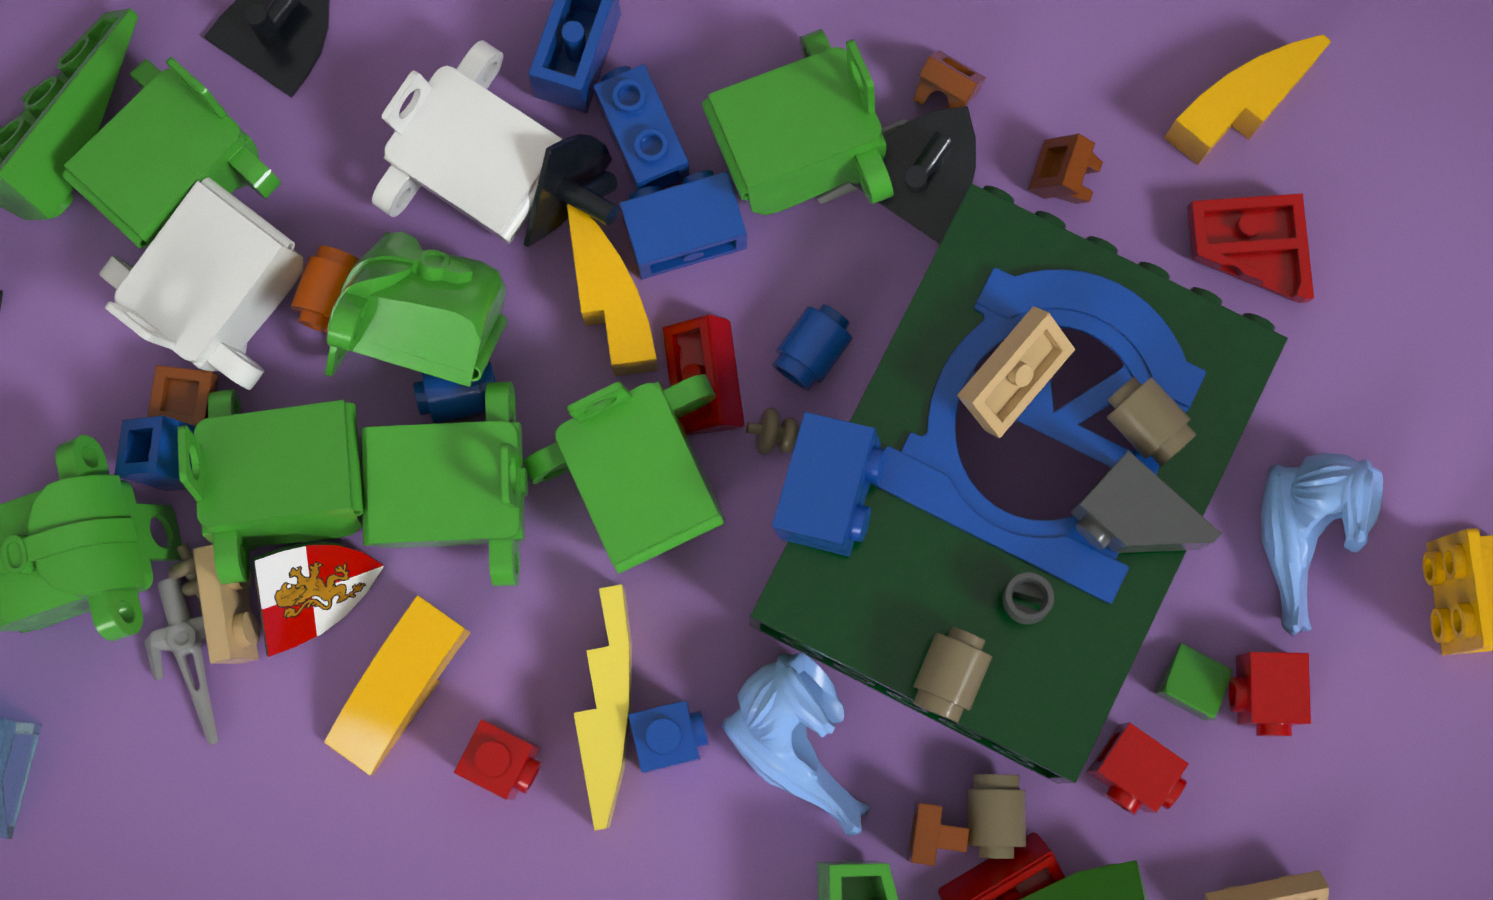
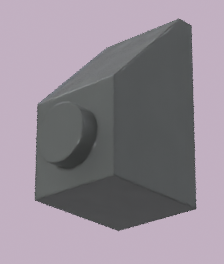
(1139, 513)

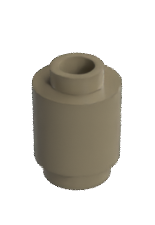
(1150, 420)
(951, 673)
(996, 815)

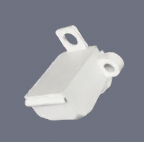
(464, 146)
(207, 282)

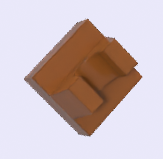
(951, 78)
(1063, 167)
(181, 393)
(930, 834)

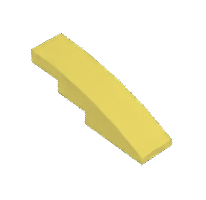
(605, 730)

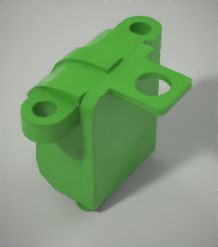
(802, 129)
(159, 149)
(418, 311)
(635, 467)
(271, 477)
(449, 484)
(80, 548)

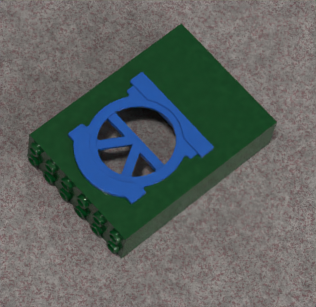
(947, 553)

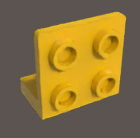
(1462, 585)

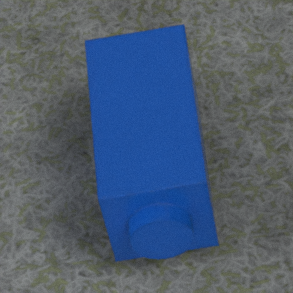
(641, 128)

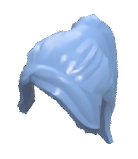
(1298, 509)
(773, 734)

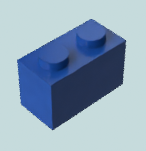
(573, 51)
(683, 223)
(829, 484)

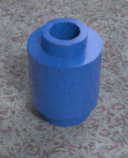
(812, 346)
(451, 400)

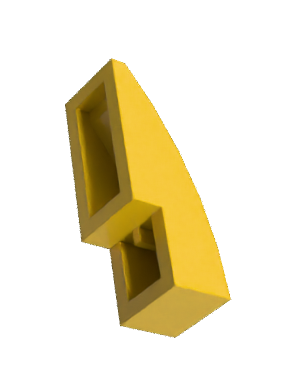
(1243, 97)
(610, 297)
(396, 685)

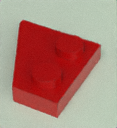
(1255, 241)

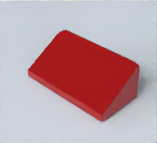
(706, 348)
(1007, 879)

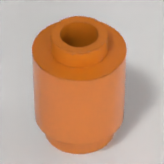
(321, 286)

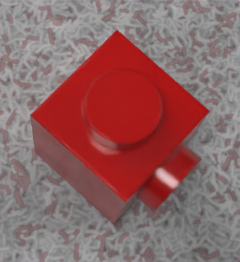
(1271, 691)
(499, 761)
(1139, 771)

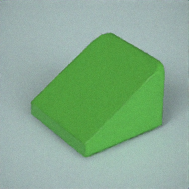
(1194, 682)

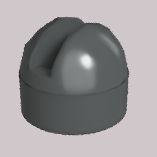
(1031, 589)

